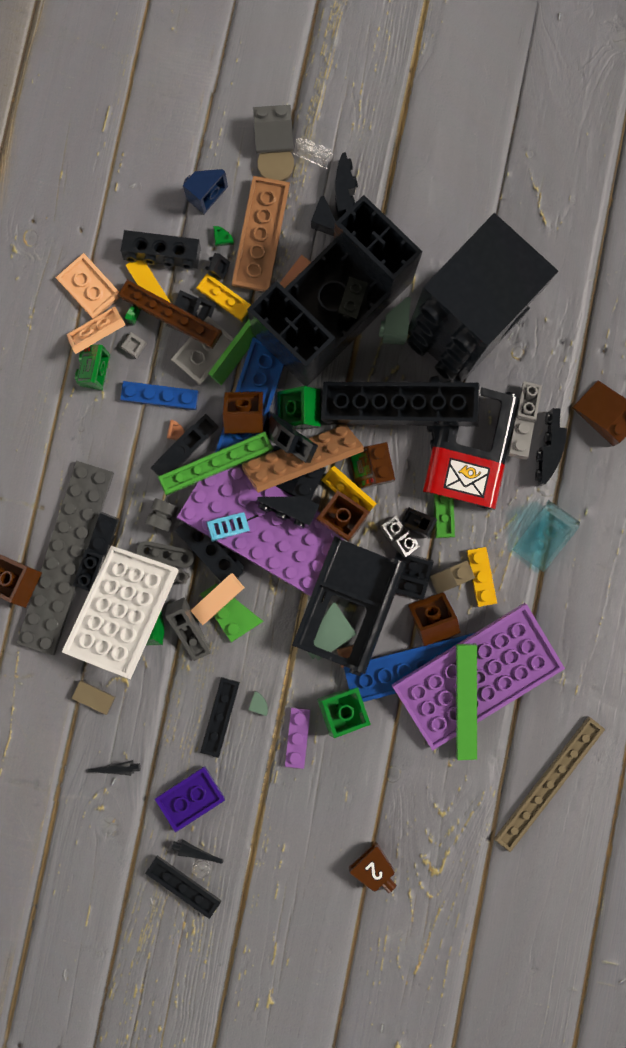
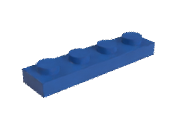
(159, 395)

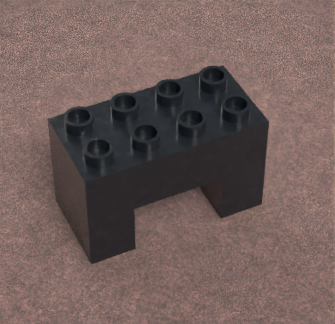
(477, 298)
(303, 319)

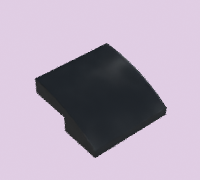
(196, 306)
(415, 575)

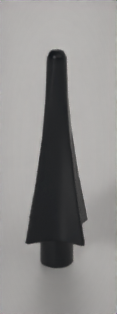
(125, 768)
(188, 850)

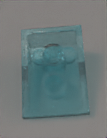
(546, 535)

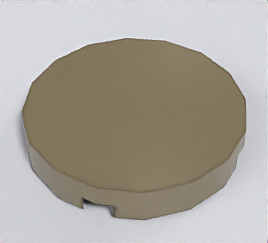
(276, 165)

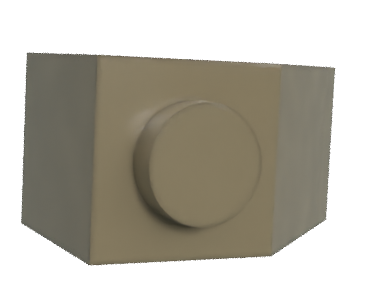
(452, 577)

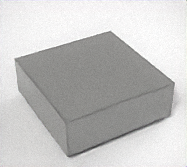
(133, 345)

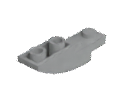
(524, 421)

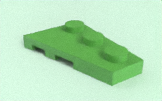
(234, 617)

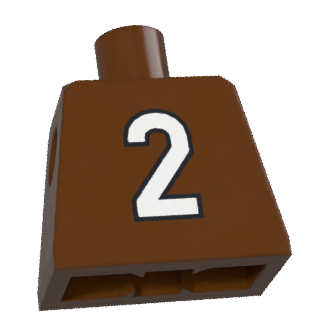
(374, 869)

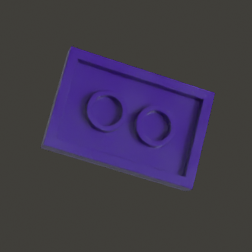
(190, 799)

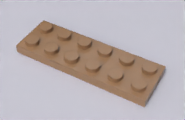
(260, 234)
(282, 466)

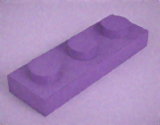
(297, 738)

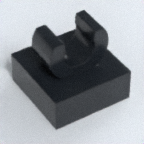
(218, 266)

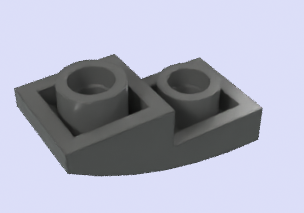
(400, 538)

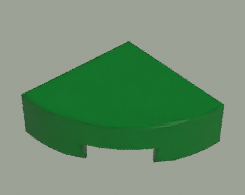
(222, 237)
(132, 315)

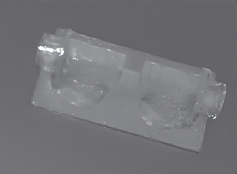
(308, 151)

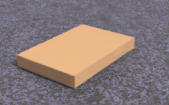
(88, 286)
(95, 330)

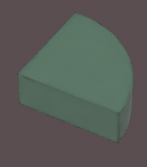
(259, 704)

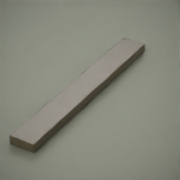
(549, 784)

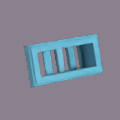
(214, 537)

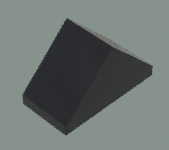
(323, 218)
(418, 522)

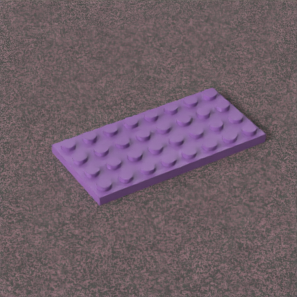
(271, 543)
(510, 662)

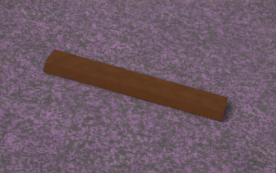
(170, 314)

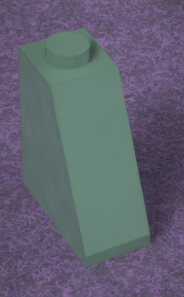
(332, 631)

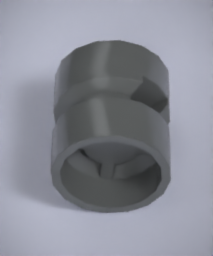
(161, 514)

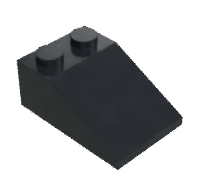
(303, 485)

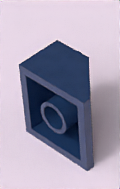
(205, 188)

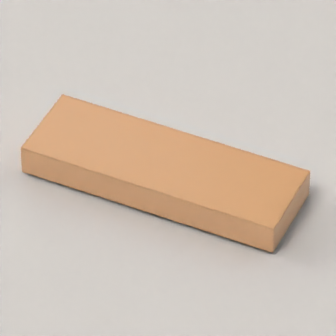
(217, 599)

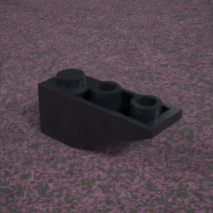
(294, 508)

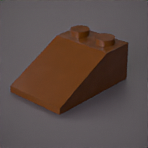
(604, 412)
(17, 581)

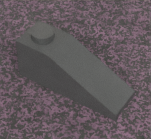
(187, 628)

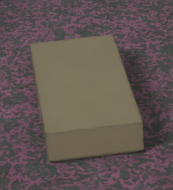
(93, 697)

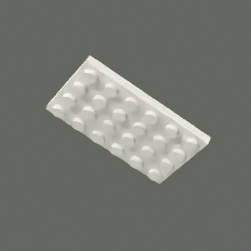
(120, 611)

